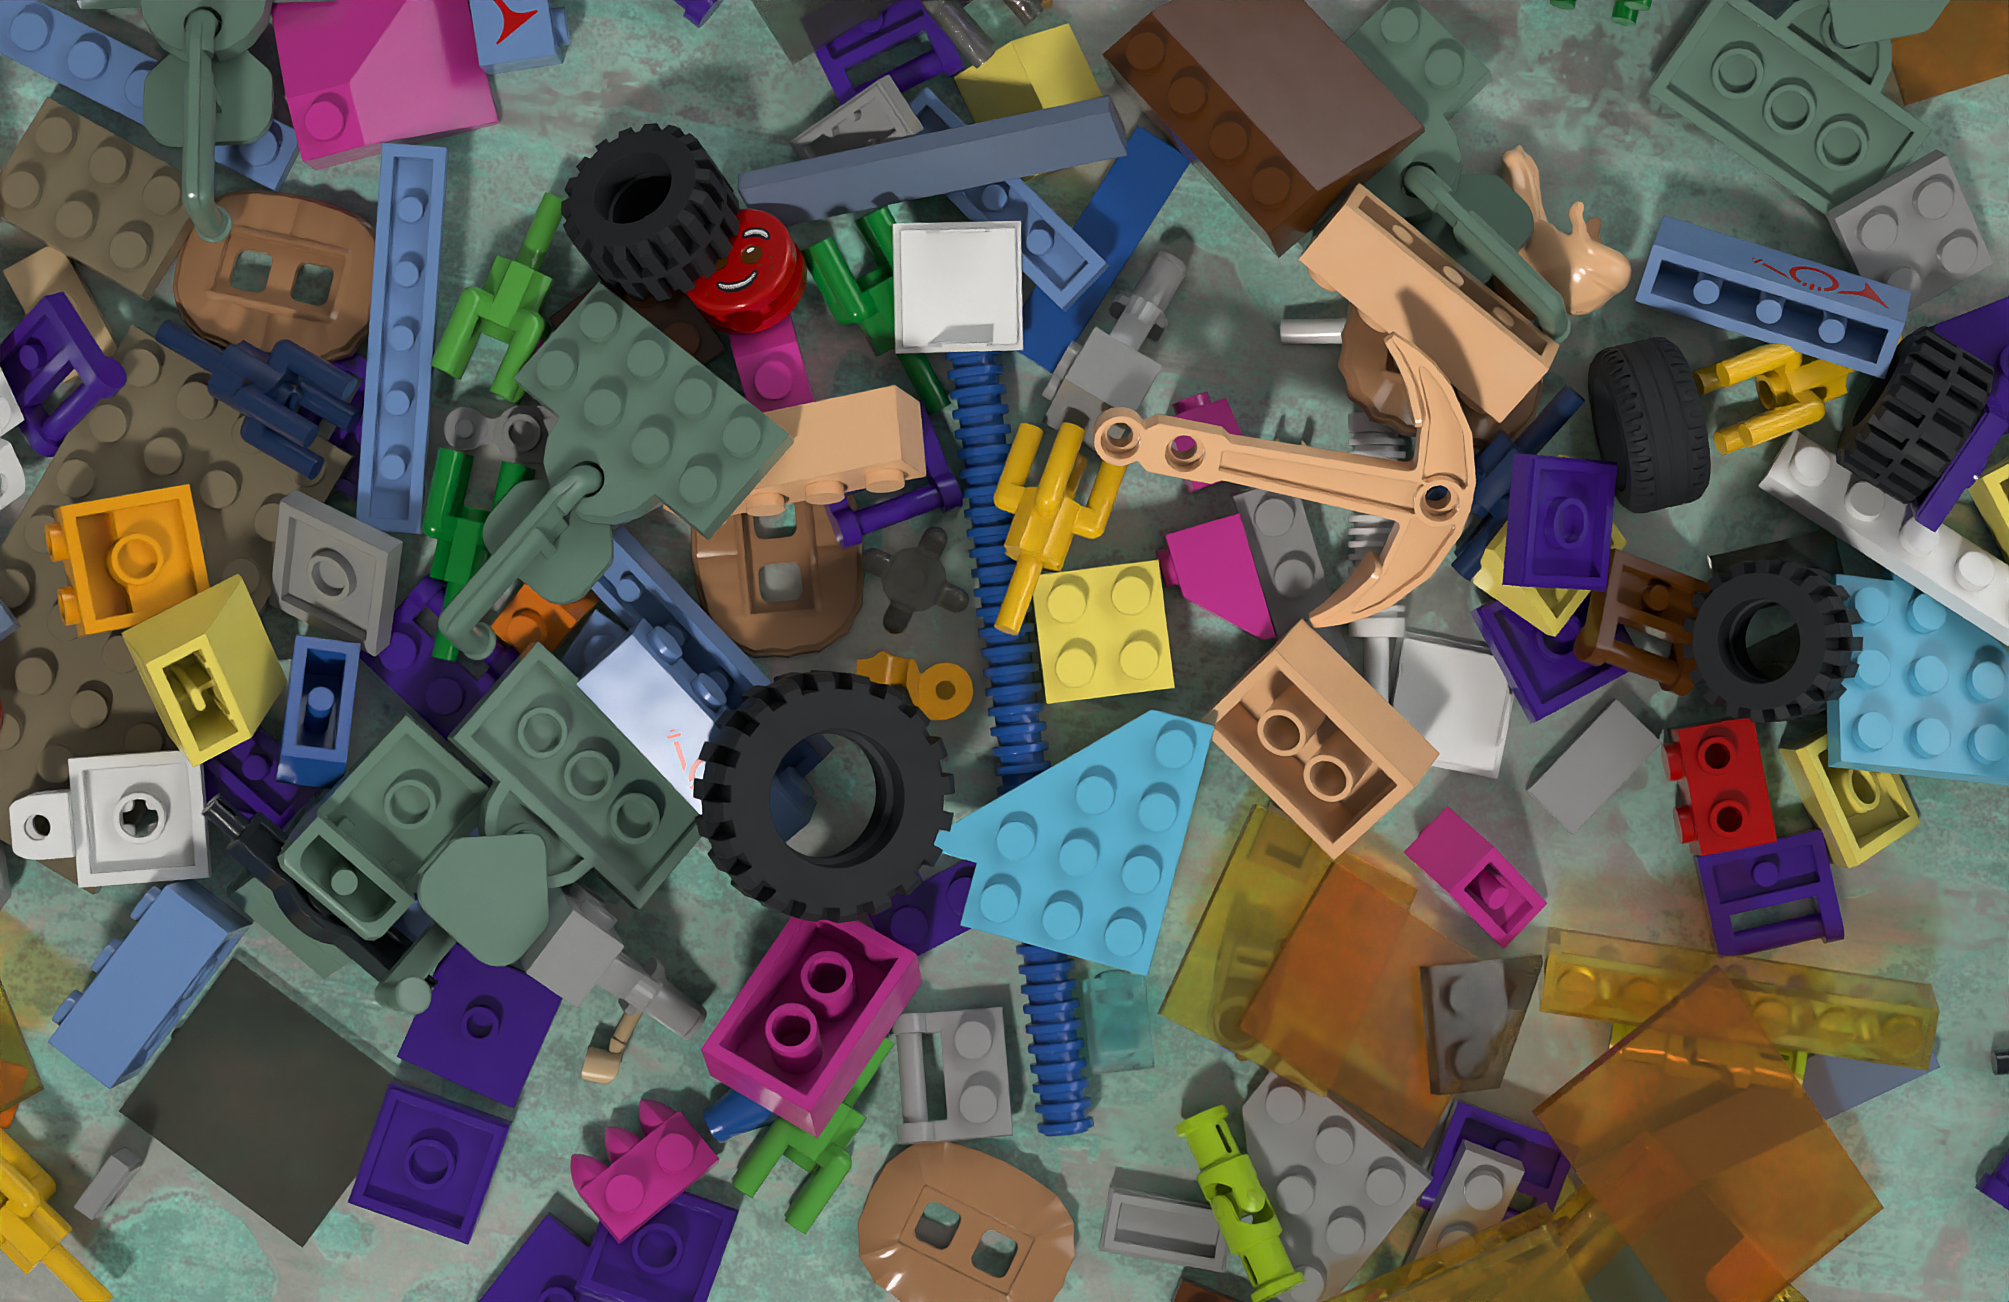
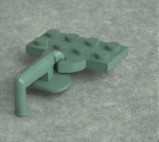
(205, 89)
(1793, 96)
(1465, 215)
(643, 419)
(580, 794)

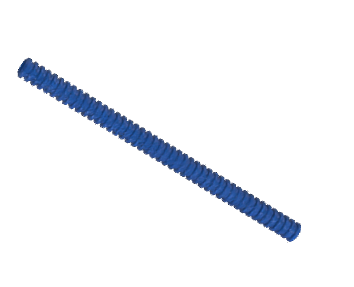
(1016, 727)

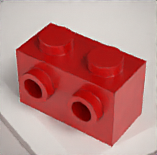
(1719, 786)

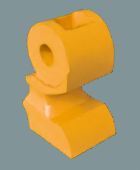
(939, 691)

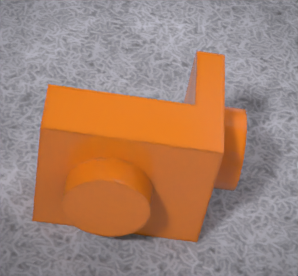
(535, 619)

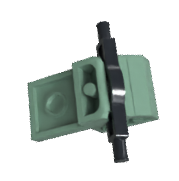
(356, 856)

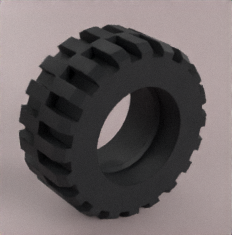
(905, 809)

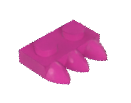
(642, 1172)

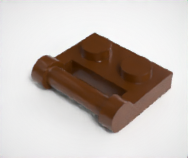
(1647, 600)

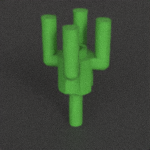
(505, 308)
(822, 1157)

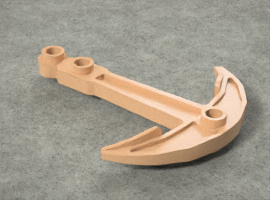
(1361, 483)

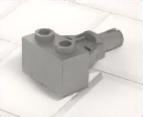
(1109, 367)
(585, 950)

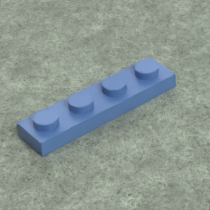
(1049, 247)

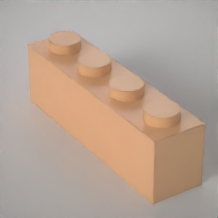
(1431, 300)
(842, 447)

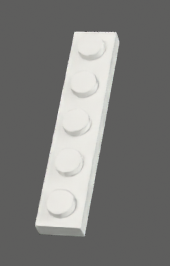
(1887, 532)

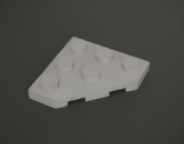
(1328, 1182)

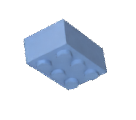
(147, 980)

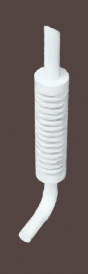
(1369, 530)

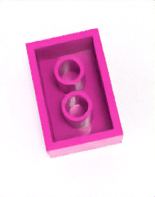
(812, 1018)

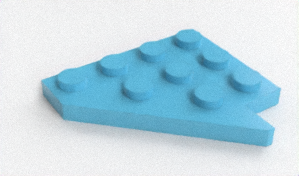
(1924, 691)
(1088, 845)

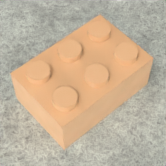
(1319, 739)

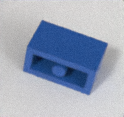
(318, 712)

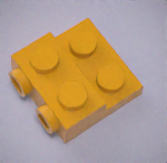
(126, 558)

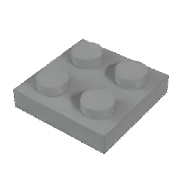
(1912, 231)
(335, 572)

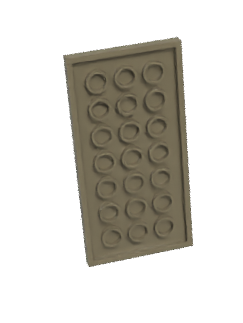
(84, 692)

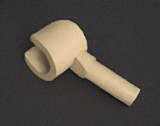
(603, 1064)

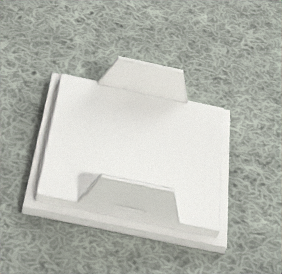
(957, 286)
(1453, 700)

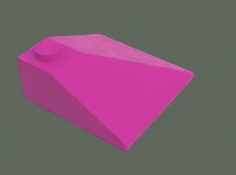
(379, 75)

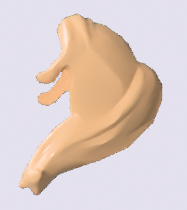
(1571, 263)

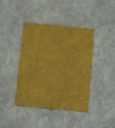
(1241, 931)

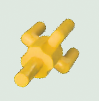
(1788, 385)
(1047, 514)
(32, 1228)

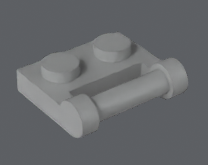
(973, 1075)

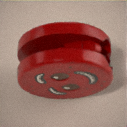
(757, 279)

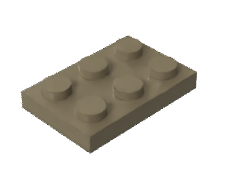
(95, 199)

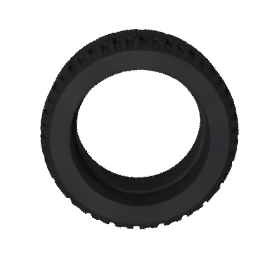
(1650, 424)

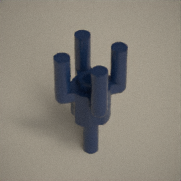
(269, 391)
(1494, 475)

